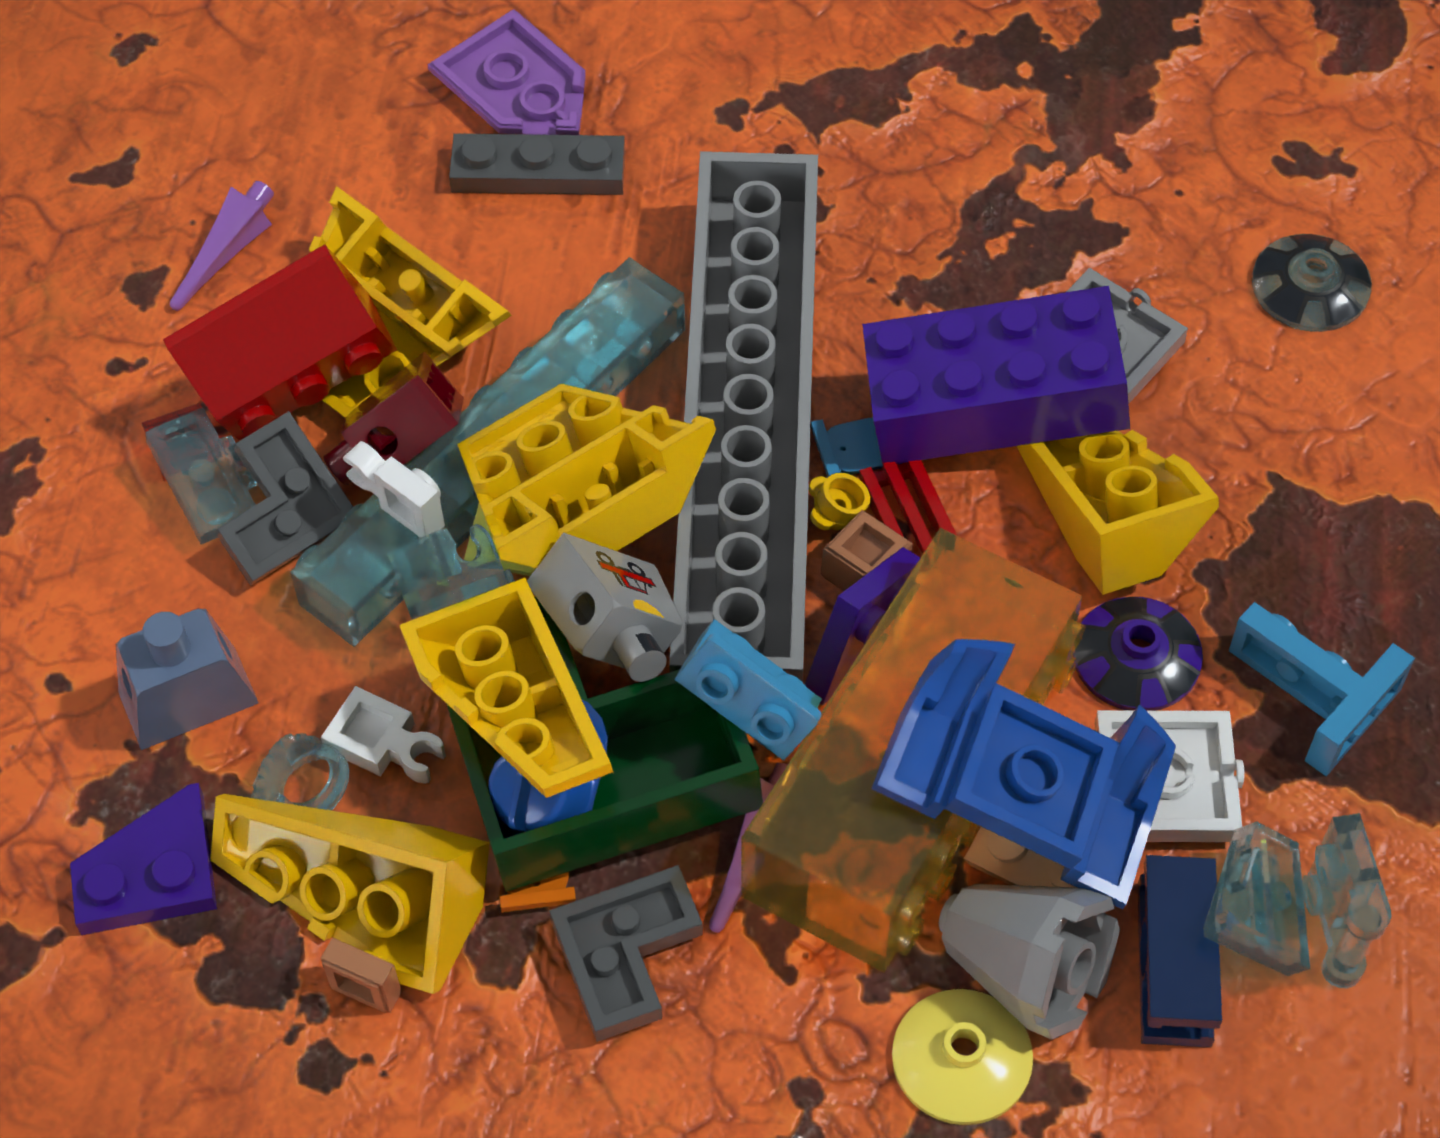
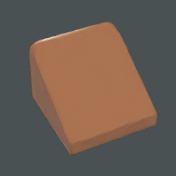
(859, 549)

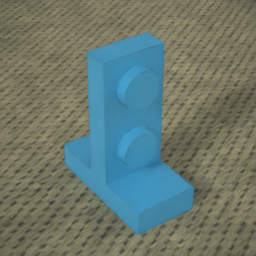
(1320, 680)

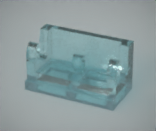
(436, 576)

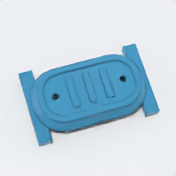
(847, 446)

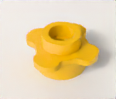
(837, 500)

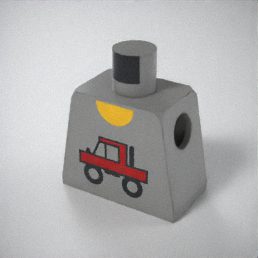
(608, 605)

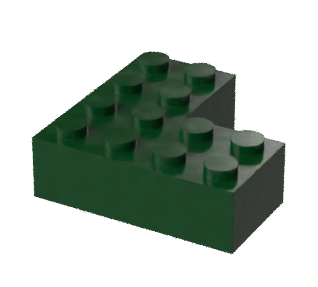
(672, 774)

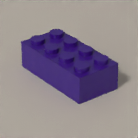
(996, 376)

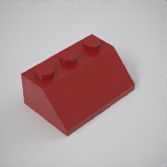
(282, 343)

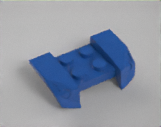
(1027, 769)

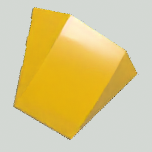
(413, 294)
(582, 470)

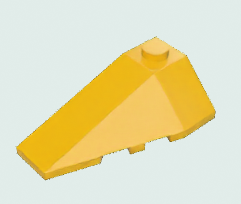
(1120, 504)
(510, 684)

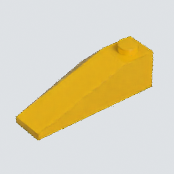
(360, 879)

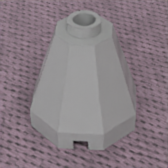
(1033, 948)

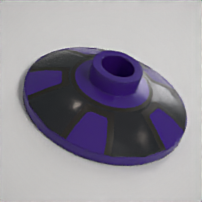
(1133, 674)

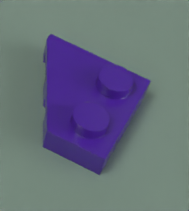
(855, 619)
(147, 869)

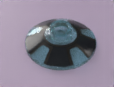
(1311, 282)

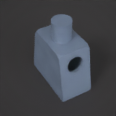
(179, 676)

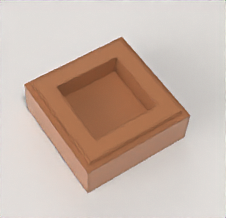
(361, 975)

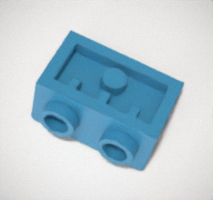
(750, 690)

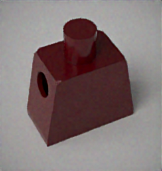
(413, 404)

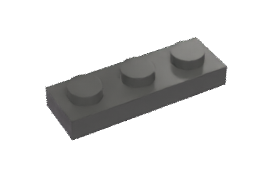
(537, 164)

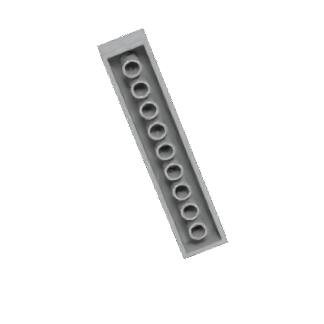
(752, 374)

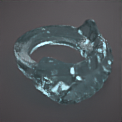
(291, 754)

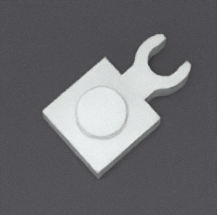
(402, 493)
(376, 732)

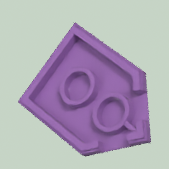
(515, 79)

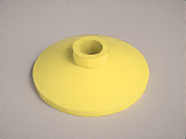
(955, 1085)

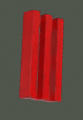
(894, 476)

